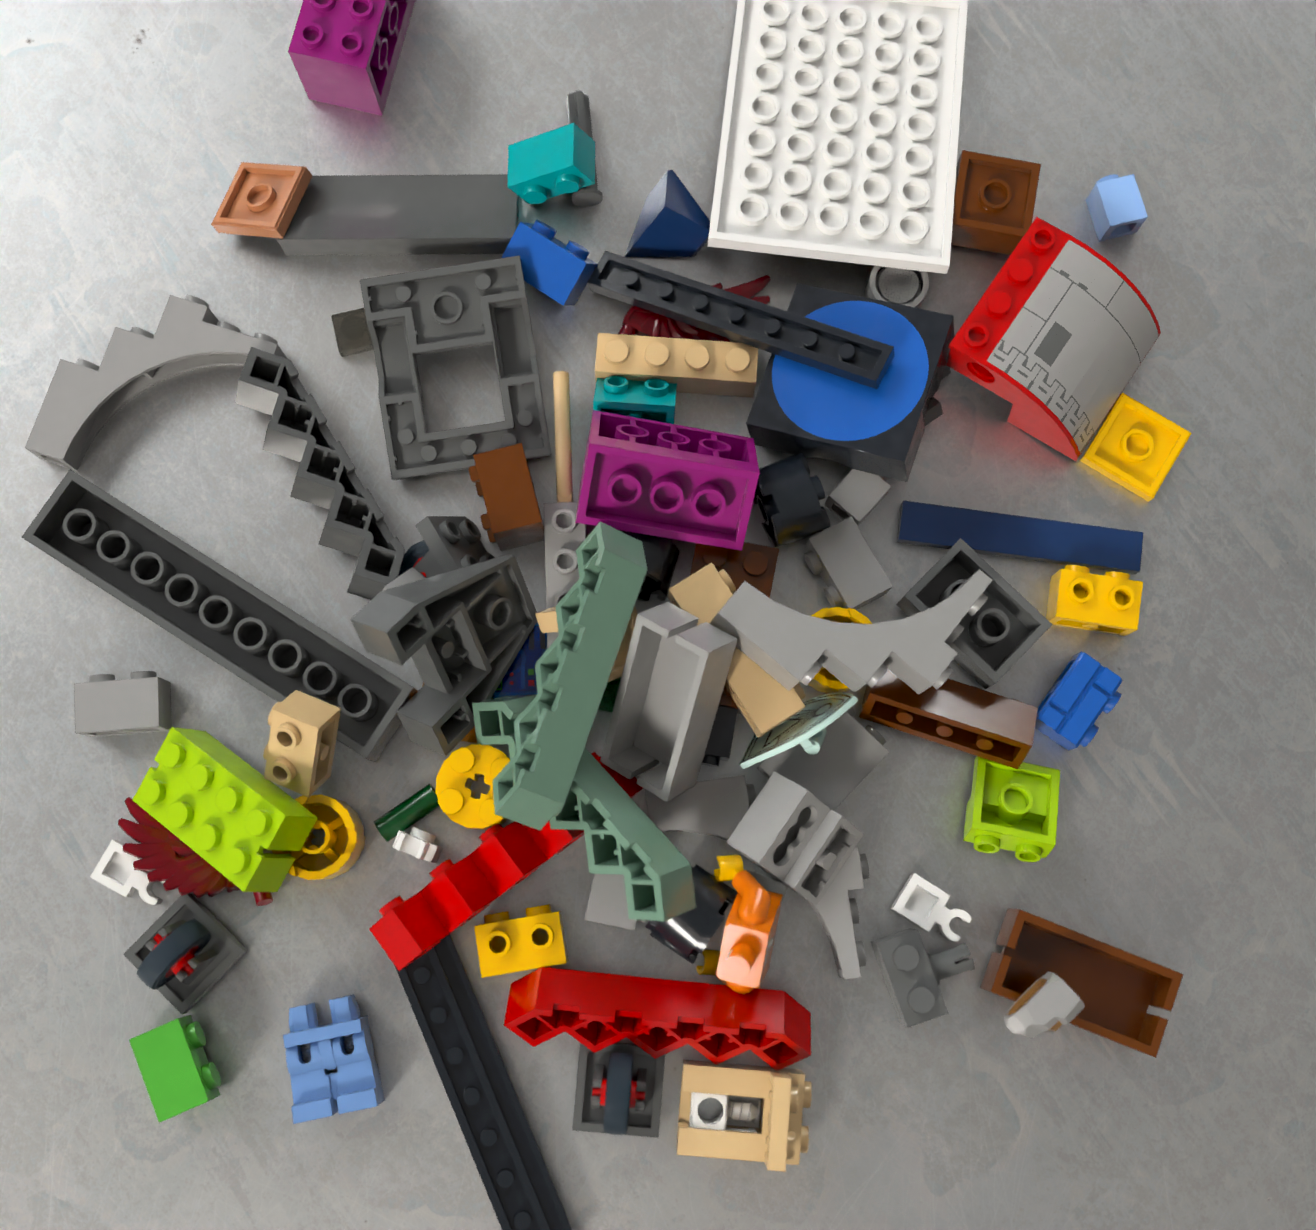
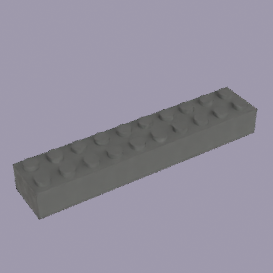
(217, 611)

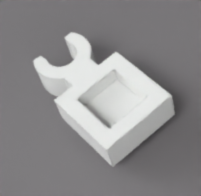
(419, 844)
(117, 873)
(925, 905)

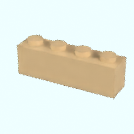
(691, 363)
(755, 692)

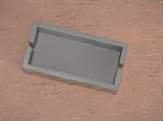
(667, 699)

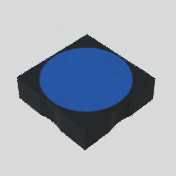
(844, 420)

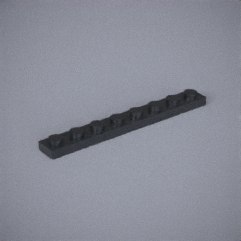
(743, 319)

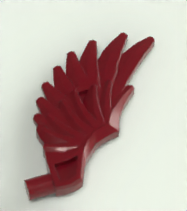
(648, 323)
(172, 859)

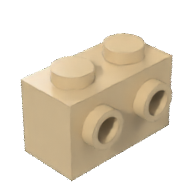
(301, 742)

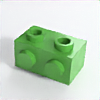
(176, 1067)

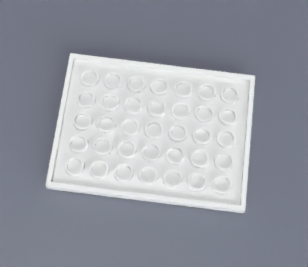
(842, 131)

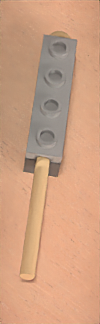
(561, 532)

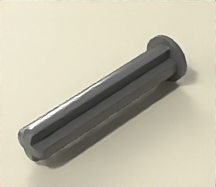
(579, 113)

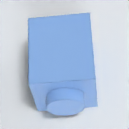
(1116, 207)

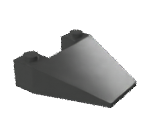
(461, 637)

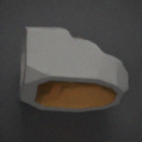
(1043, 1007)

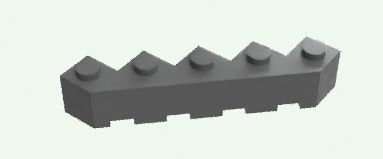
(325, 470)

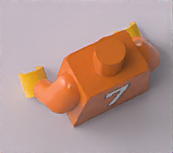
(747, 931)

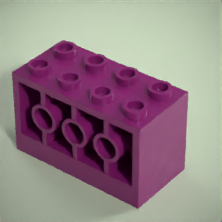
(350, 50)
(668, 480)

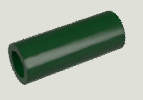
(407, 813)

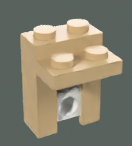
(781, 1107)

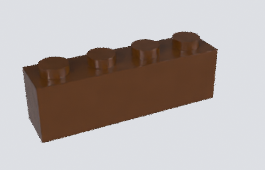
(955, 717)

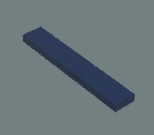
(1021, 537)

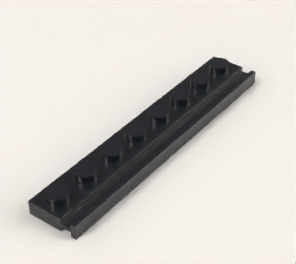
(481, 1092)

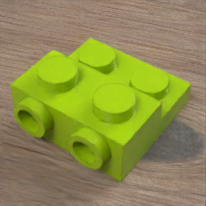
(1013, 809)

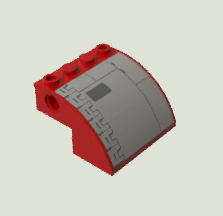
(1056, 337)

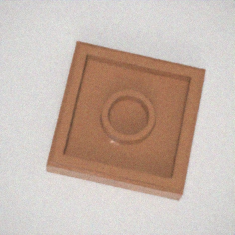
(262, 200)

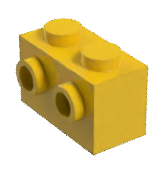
(1094, 601)
(521, 942)

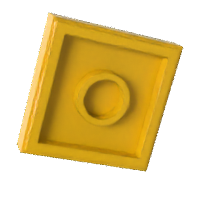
(1135, 447)

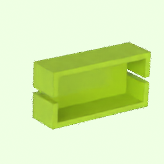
(224, 810)

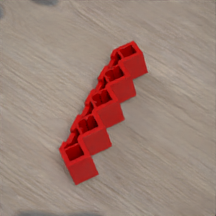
(471, 884)
(658, 1015)

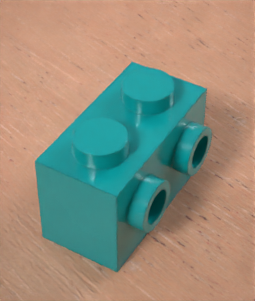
(551, 164)
(640, 399)

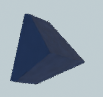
(669, 223)

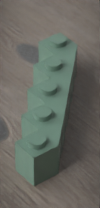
(571, 678)
(616, 830)

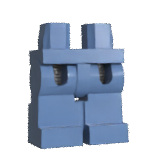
(314, 1088)

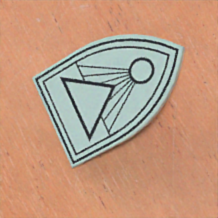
(803, 728)

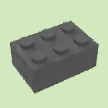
(996, 632)

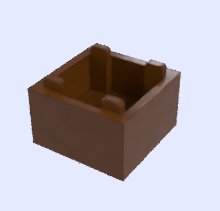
(993, 201)
(509, 497)

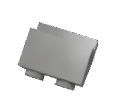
(795, 837)

